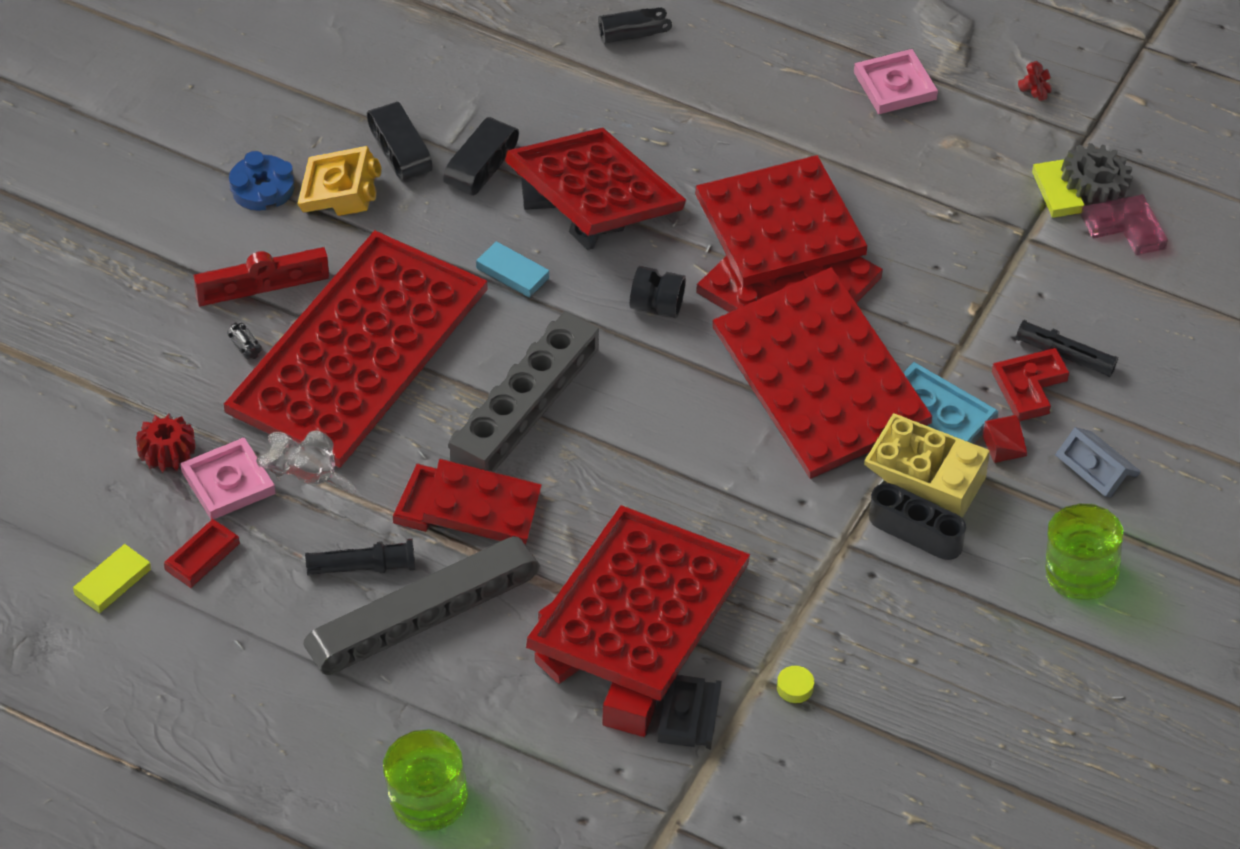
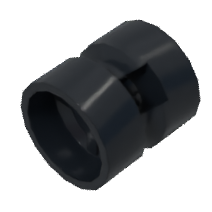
(657, 291)

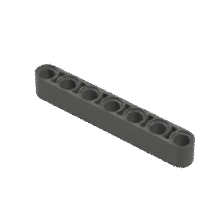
(421, 605)

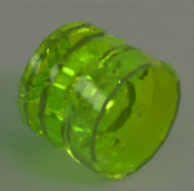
(1084, 551)
(425, 780)

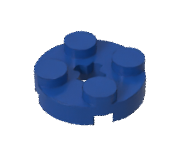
(261, 167)

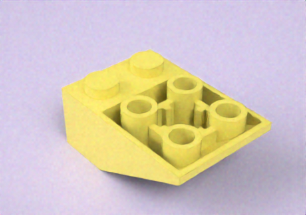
(929, 463)

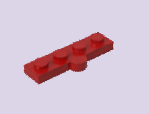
(261, 275)

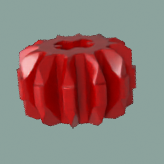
(165, 442)

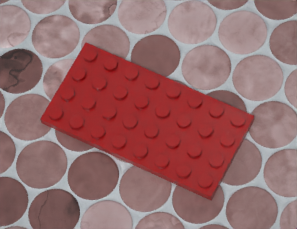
(357, 345)

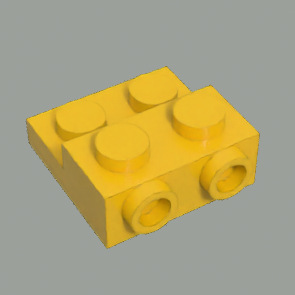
(340, 181)

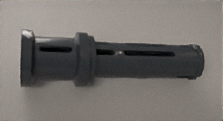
(377, 557)

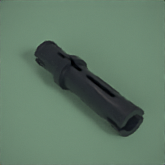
(1067, 348)

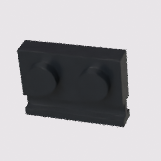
(689, 712)

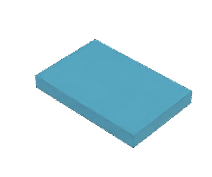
(951, 407)

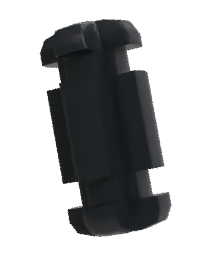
(244, 340)

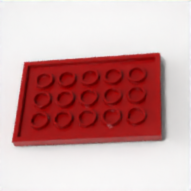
(819, 370)
(638, 602)

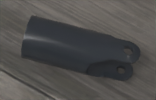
(632, 24)

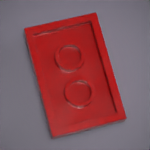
(481, 502)

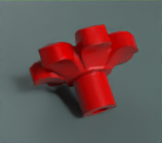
(1036, 81)

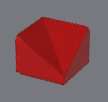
(1004, 438)

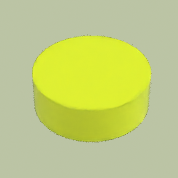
(795, 684)

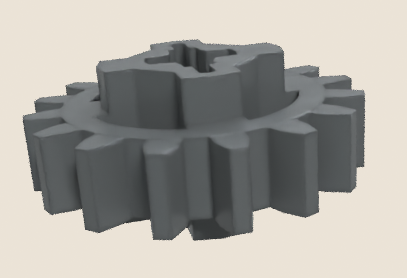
(1096, 173)

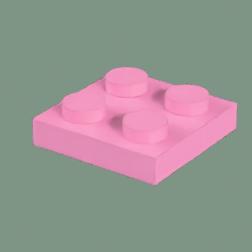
(895, 81)
(227, 478)

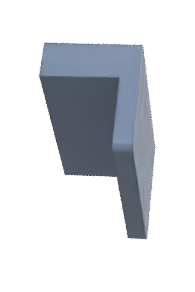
(1095, 461)

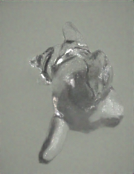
(308, 460)

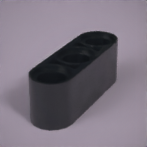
(399, 141)
(480, 156)
(917, 521)

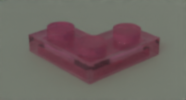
(1129, 216)

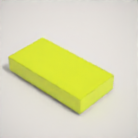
(1054, 191)
(112, 578)

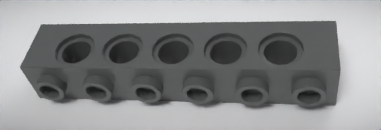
(525, 393)

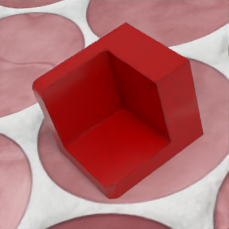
(628, 710)

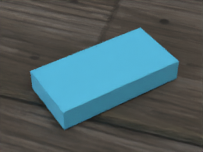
(512, 269)

